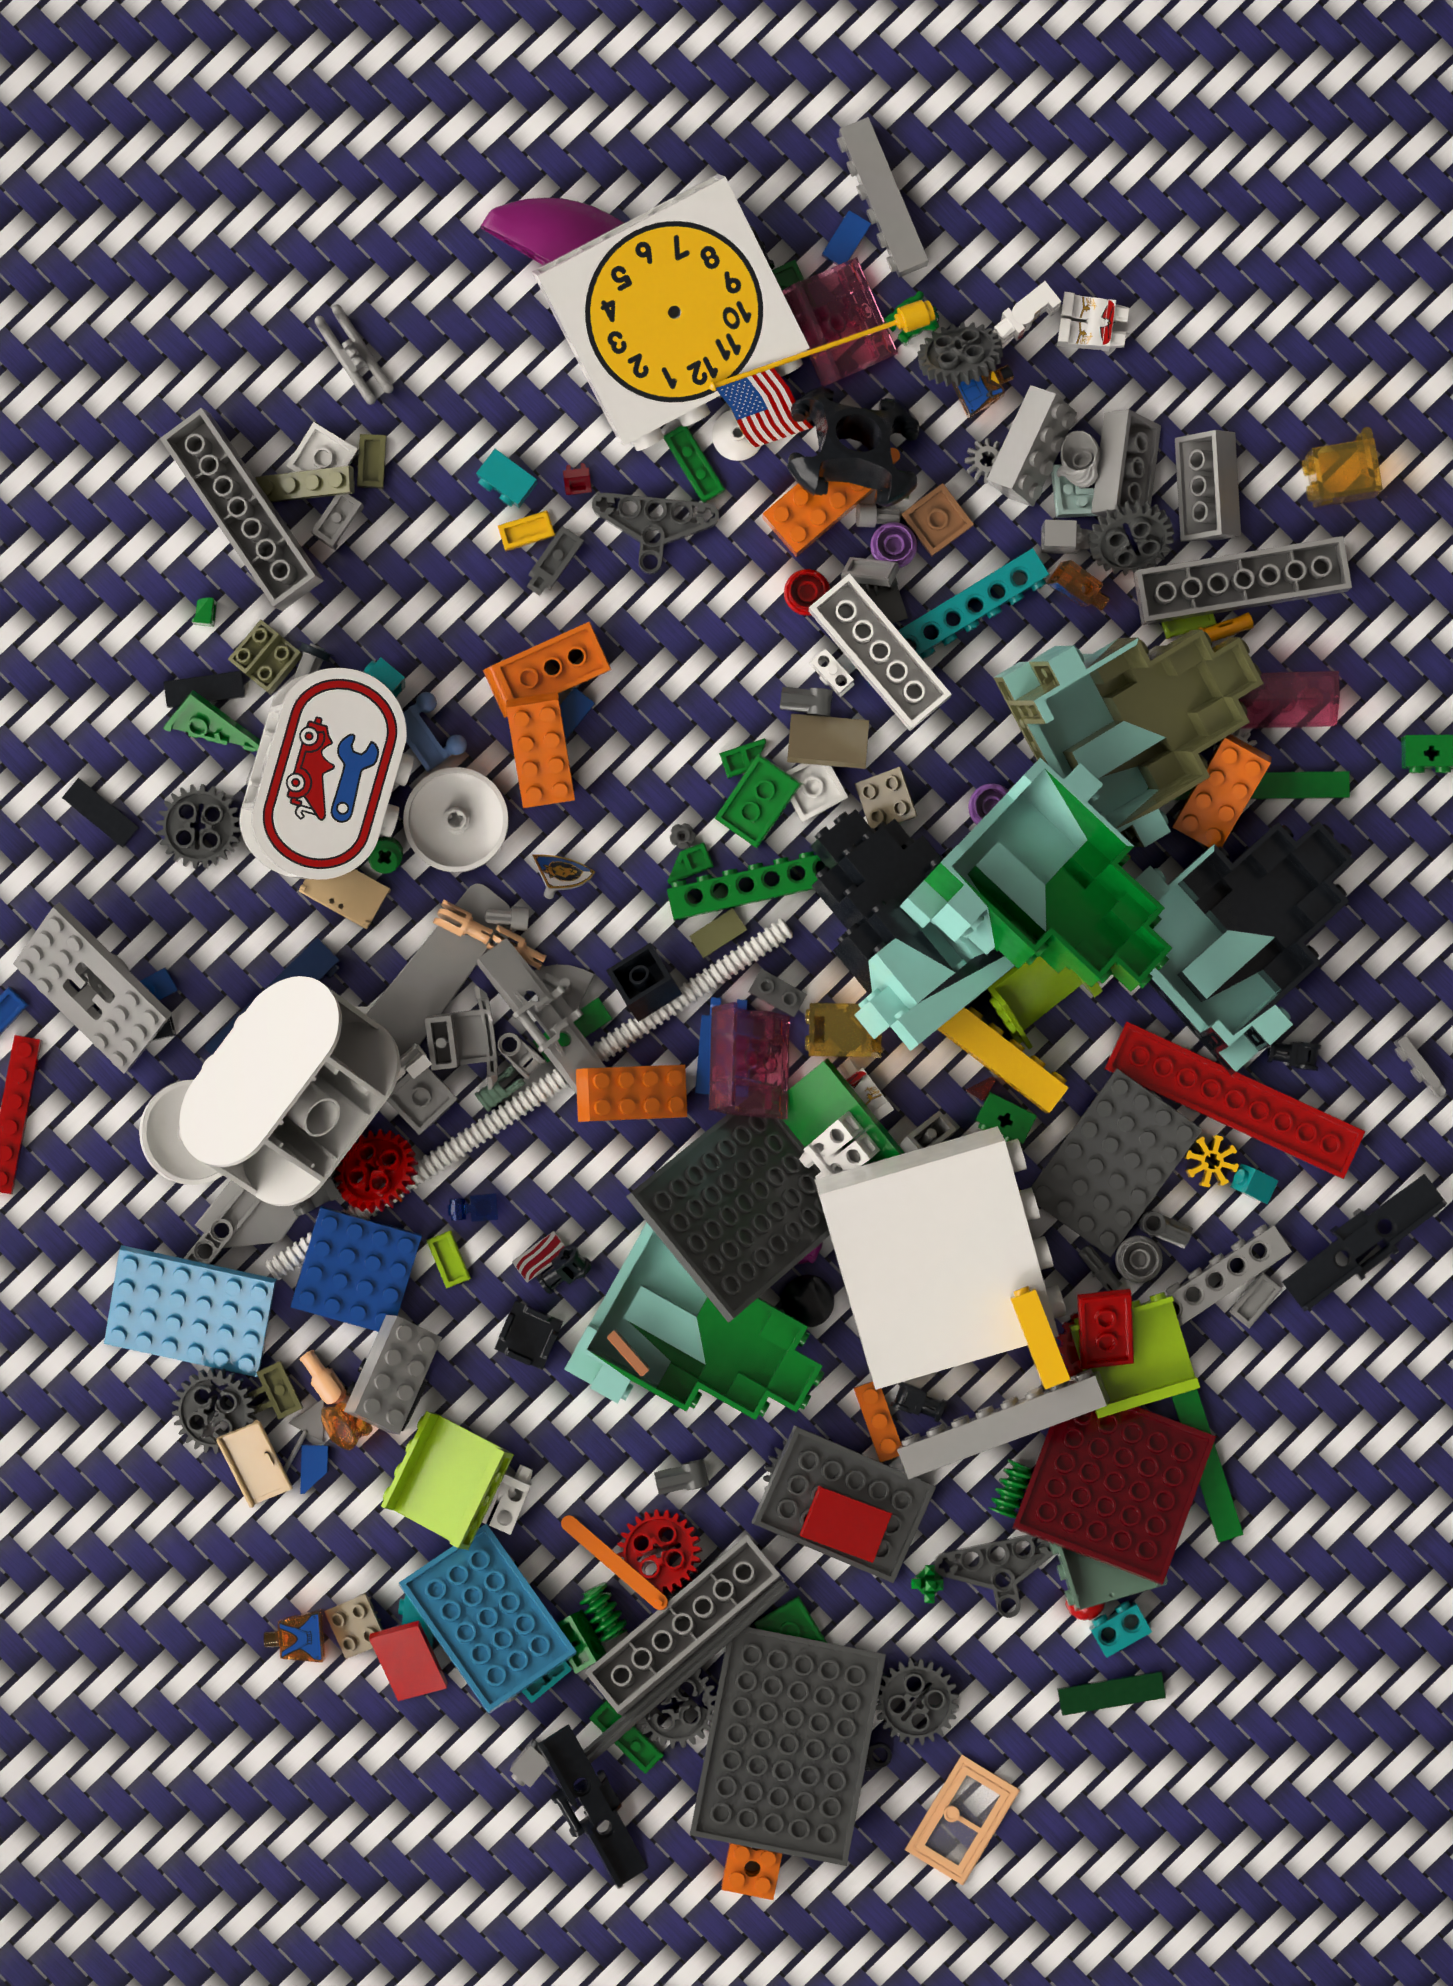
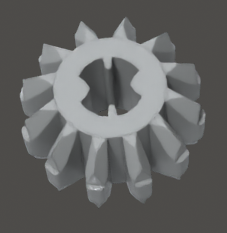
(977, 456)

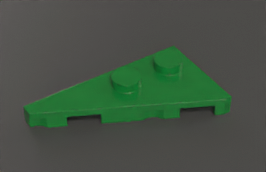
(207, 721)

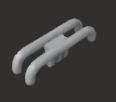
(353, 354)

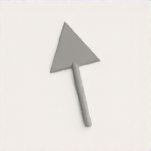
(310, 1424)

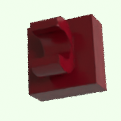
(577, 480)

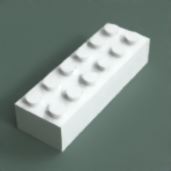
(879, 652)

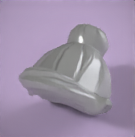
(1079, 459)

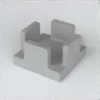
(421, 1099)

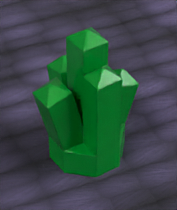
(928, 1583)

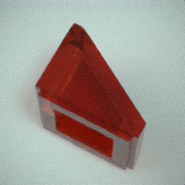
(981, 1089)

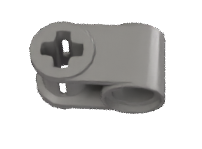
(521, 1056)

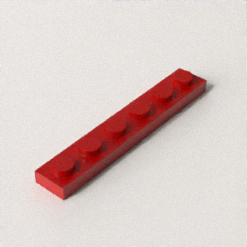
(16, 1106)

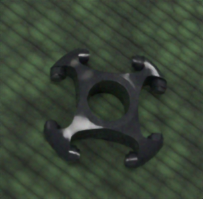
(840, 464)

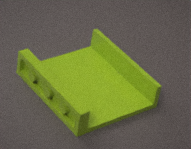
(1031, 992)
(1160, 1359)
(447, 1479)

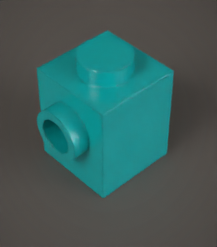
(1254, 1183)

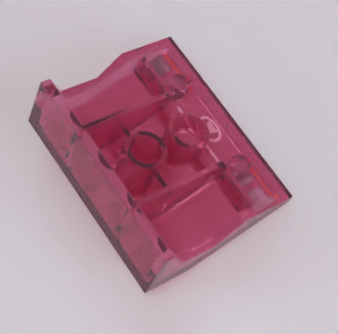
(836, 307)
(749, 1062)

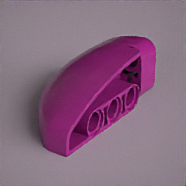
(547, 226)

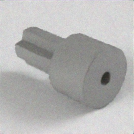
(869, 515)
(516, 918)

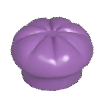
(894, 543)
(984, 800)

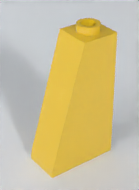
(1039, 1337)

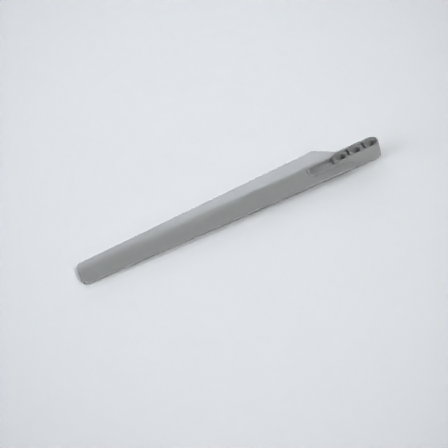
(419, 990)

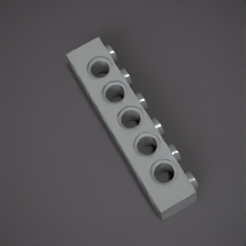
(1275, 1249)

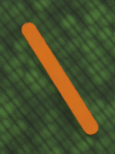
(614, 1562)

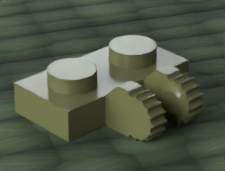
(279, 1391)

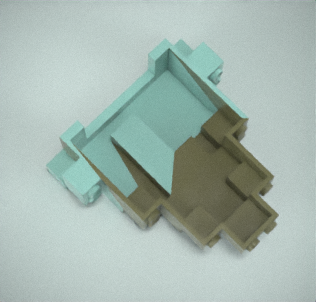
(1133, 718)

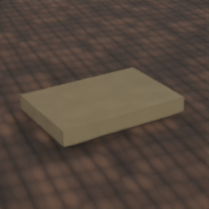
(828, 741)

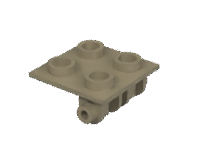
(886, 798)
(353, 1624)

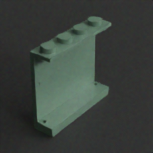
(1095, 1582)

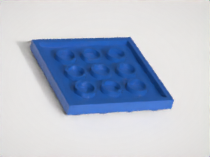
(355, 1269)

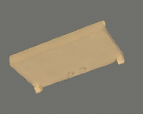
(351, 895)
(256, 1472)

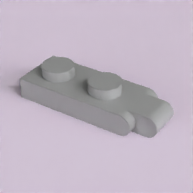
(1421, 1070)

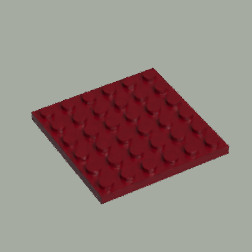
(1116, 1488)

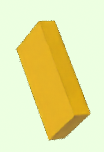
(526, 530)

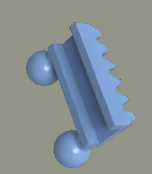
(421, 738)

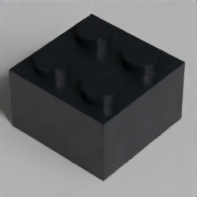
(644, 982)

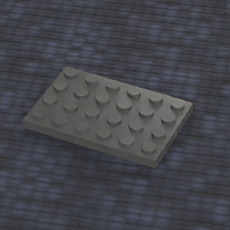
(1114, 1162)
(816, 1462)

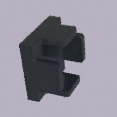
(528, 1335)

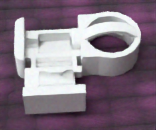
(413, 1061)

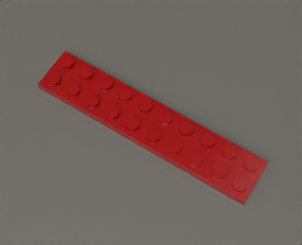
(1235, 1100)

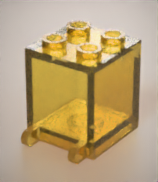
(1343, 471)
(839, 1033)

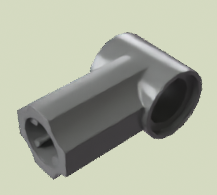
(813, 701)
(1167, 1229)
(687, 1476)

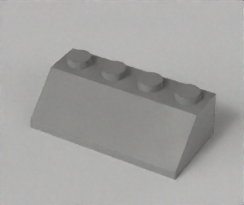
(1126, 461)
(1207, 486)

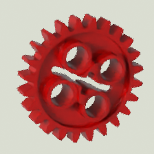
(376, 1171)
(653, 1529)

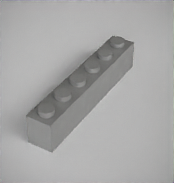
(883, 197)

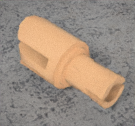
(461, 922)
(524, 950)
(324, 1379)

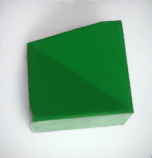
(205, 612)

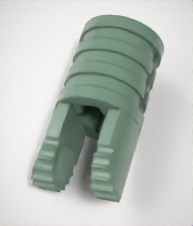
(492, 1097)

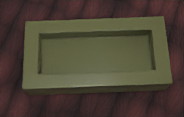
(371, 461)
(718, 933)

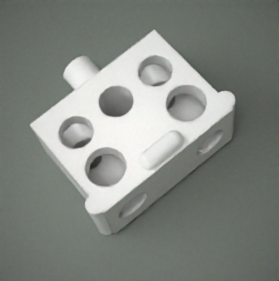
(832, 673)

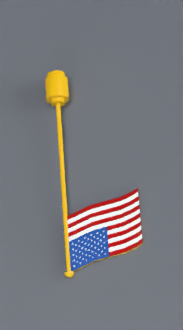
(764, 400)

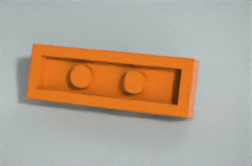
(878, 1421)

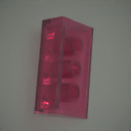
(1294, 700)

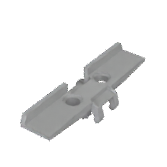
(512, 979)

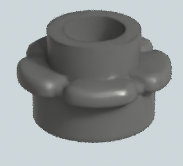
(689, 838)

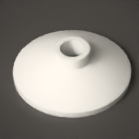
(727, 444)

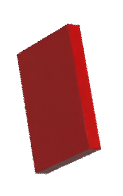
(1105, 1328)
(845, 1524)
(408, 1660)

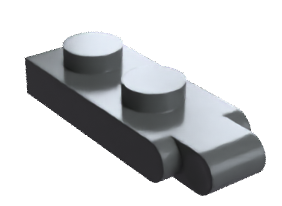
(554, 560)

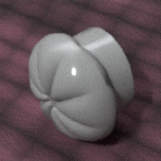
(1138, 1259)

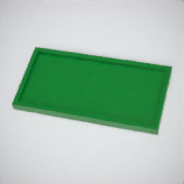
(824, 1098)

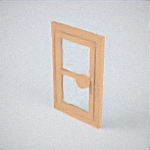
(962, 1819)

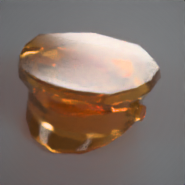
(342, 1427)

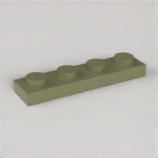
(308, 484)

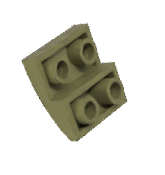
(265, 657)

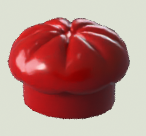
(804, 589)

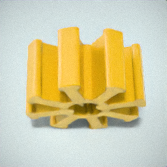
(1217, 1156)

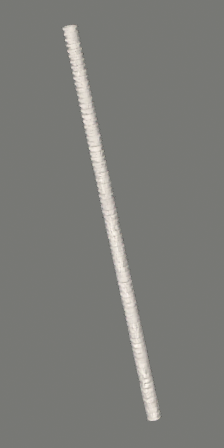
(554, 1082)

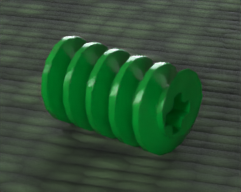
(386, 865)
(1012, 1489)
(603, 1612)

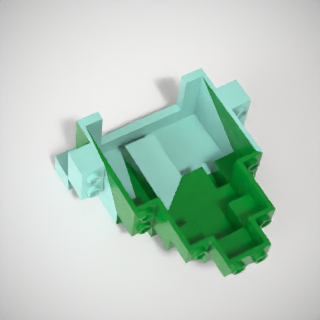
(1047, 884)
(691, 1342)

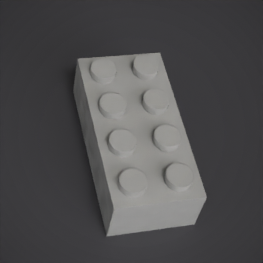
(1032, 446)
(392, 1374)

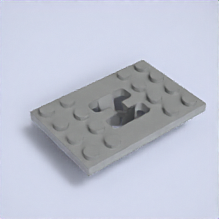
(57, 956)

